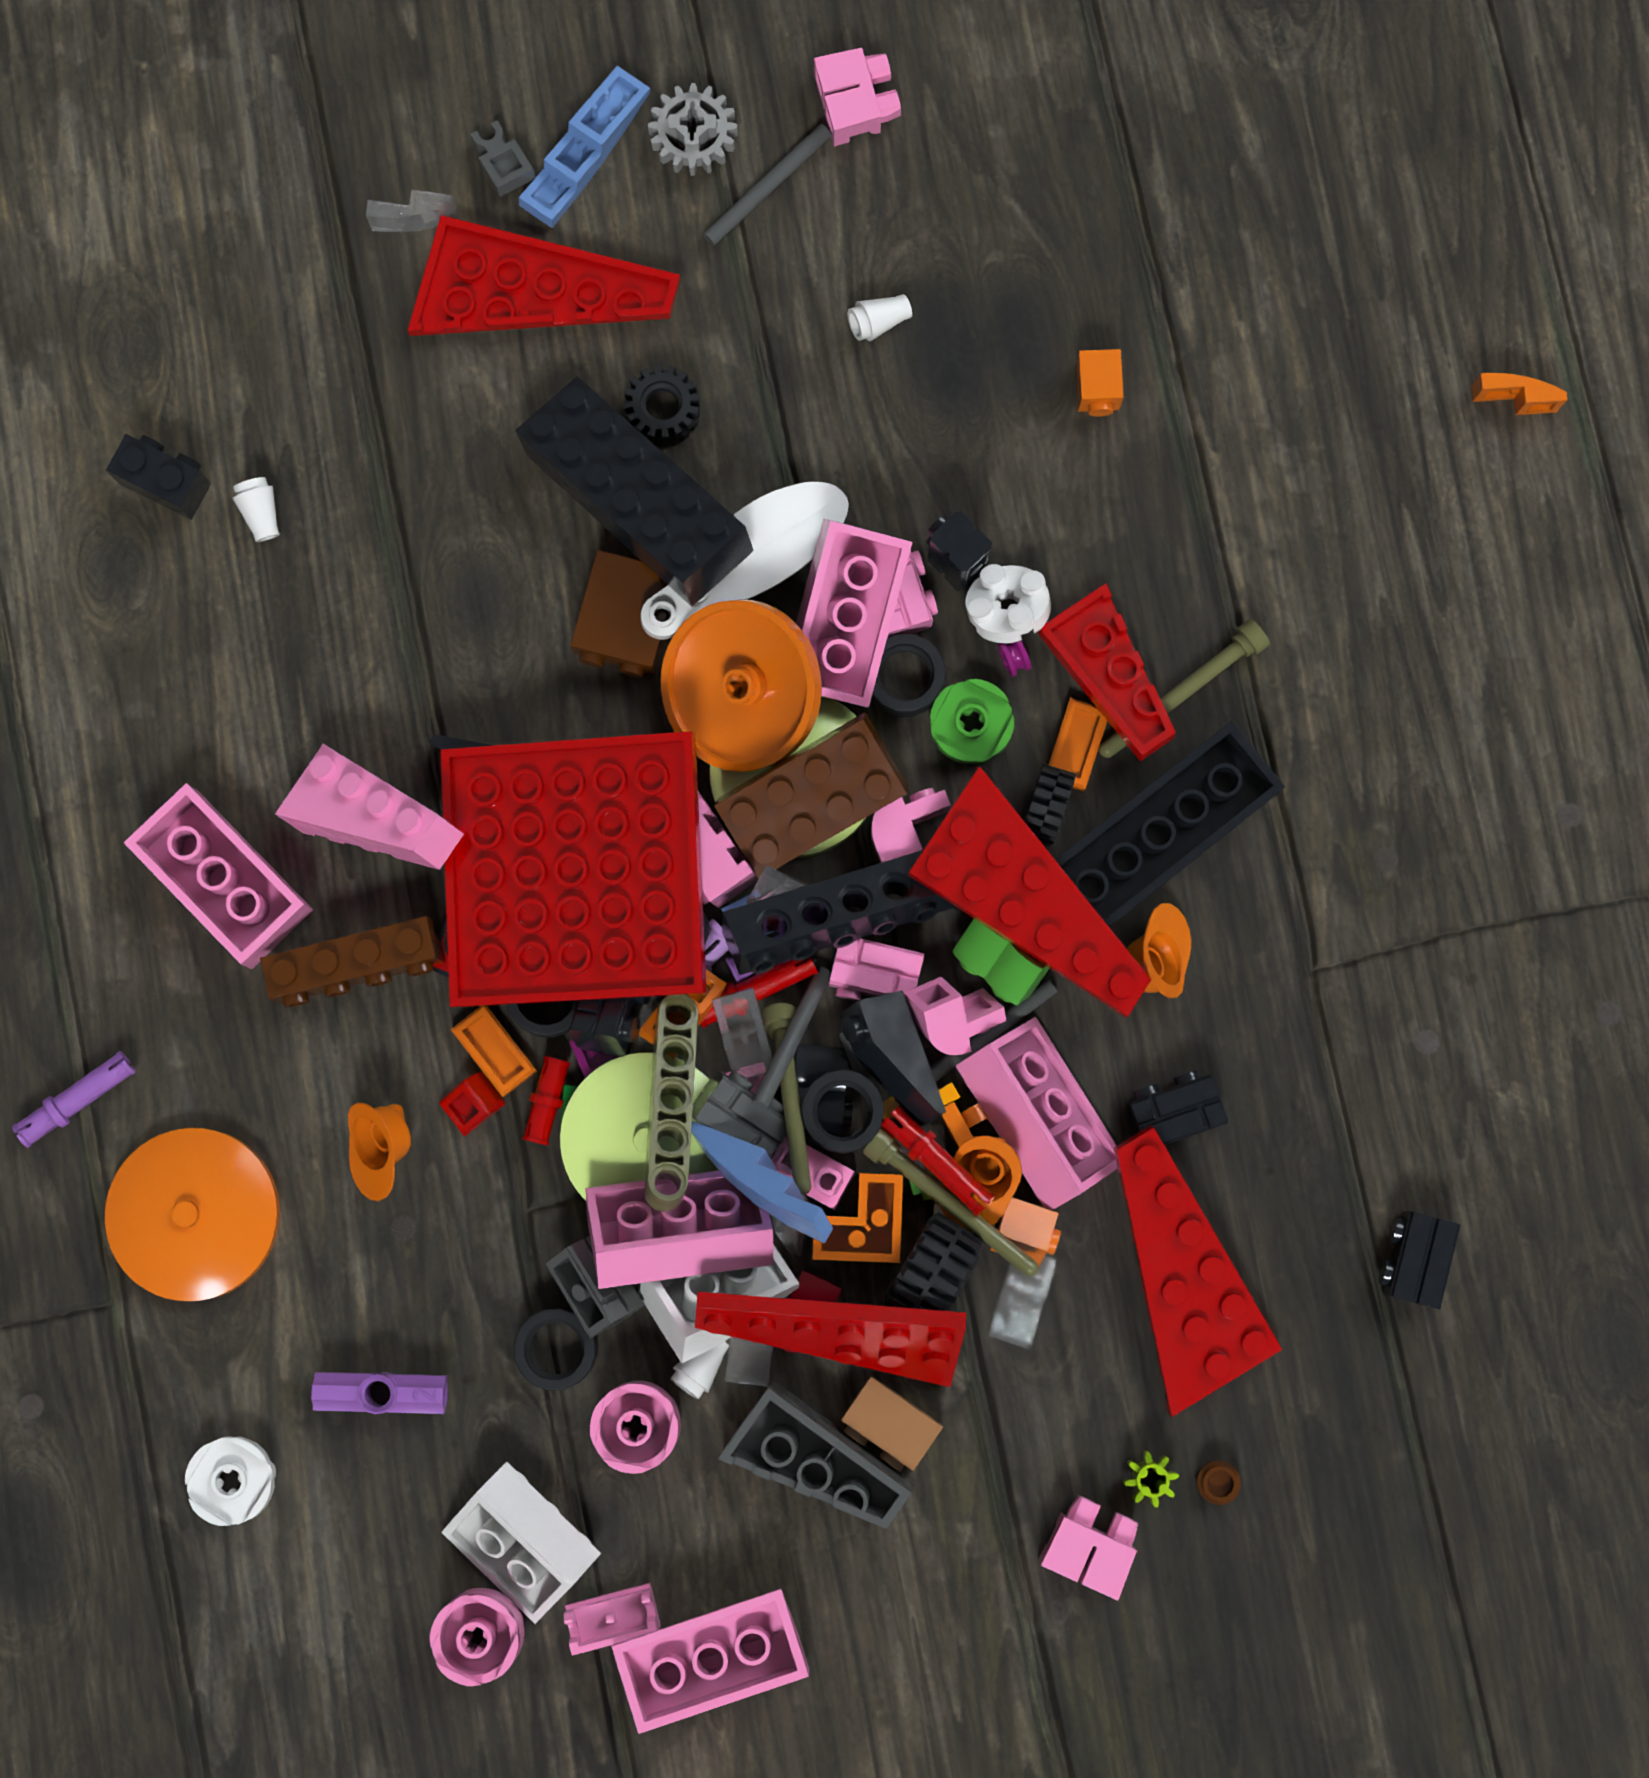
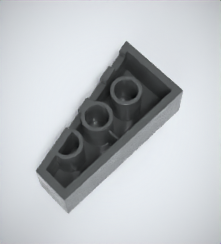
(814, 1456)

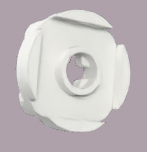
(1004, 583)
(205, 1486)

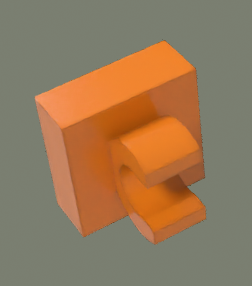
(958, 1123)

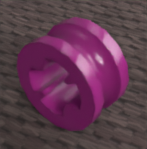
(1014, 657)

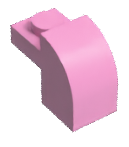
(893, 825)
(949, 1018)

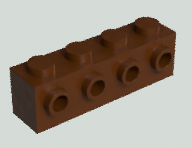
(352, 960)

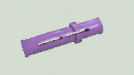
(59, 1109)

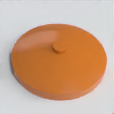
(741, 684)
(192, 1214)

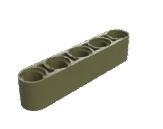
(667, 1121)

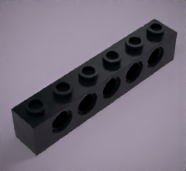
(827, 901)

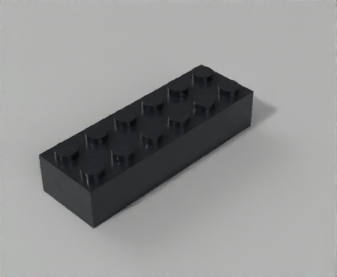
(635, 491)
(1170, 824)

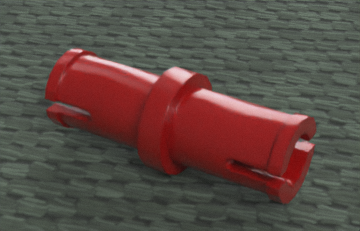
(546, 1100)

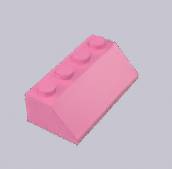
(851, 606)
(1040, 1113)
(710, 1660)

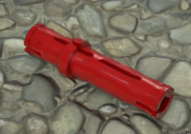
(769, 982)
(937, 1160)

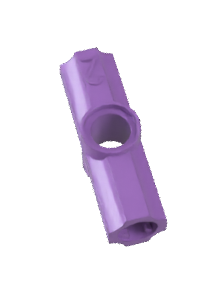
(352, 1392)

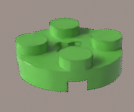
(948, 729)

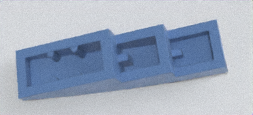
(585, 146)
(756, 1177)

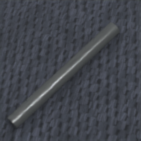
(767, 184)
(1013, 1015)
(791, 1040)

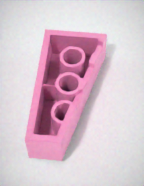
(360, 809)
(722, 864)

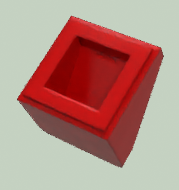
(472, 1103)

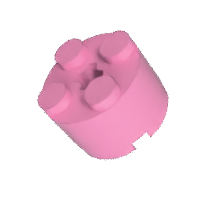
(614, 1440)
(452, 1641)

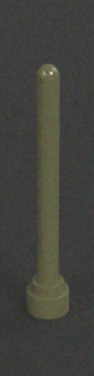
(1248, 640)
(776, 1021)
(888, 1151)

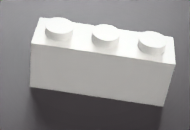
(521, 1542)

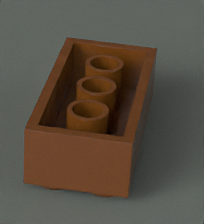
(812, 795)

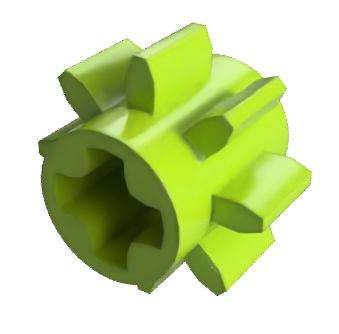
(1160, 1486)

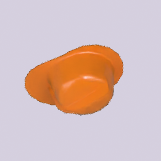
(1164, 950)
(375, 1145)
(996, 1168)

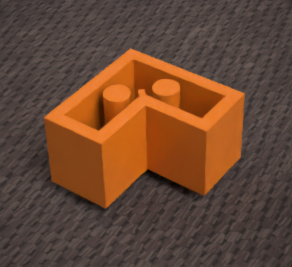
(875, 1230)

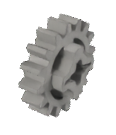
(677, 127)

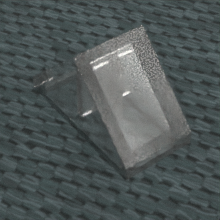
(743, 1032)

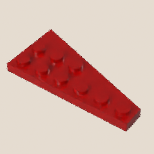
(510, 281)
(1009, 882)
(1193, 1295)
(881, 1338)

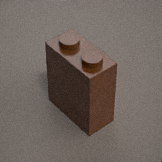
(611, 613)

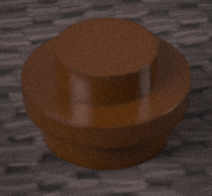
(1218, 1482)

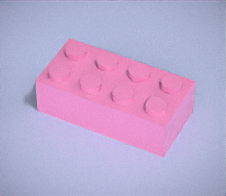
(218, 876)
(706, 1233)

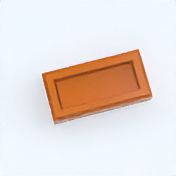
(1078, 741)
(494, 1050)

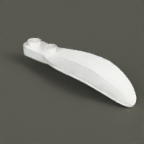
(783, 538)

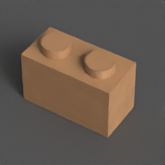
(891, 1424)

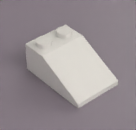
(675, 1301)

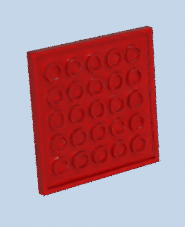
(574, 870)

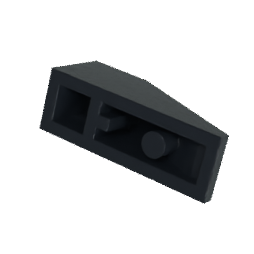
(891, 1050)

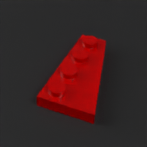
(1099, 656)

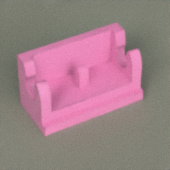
(611, 1618)

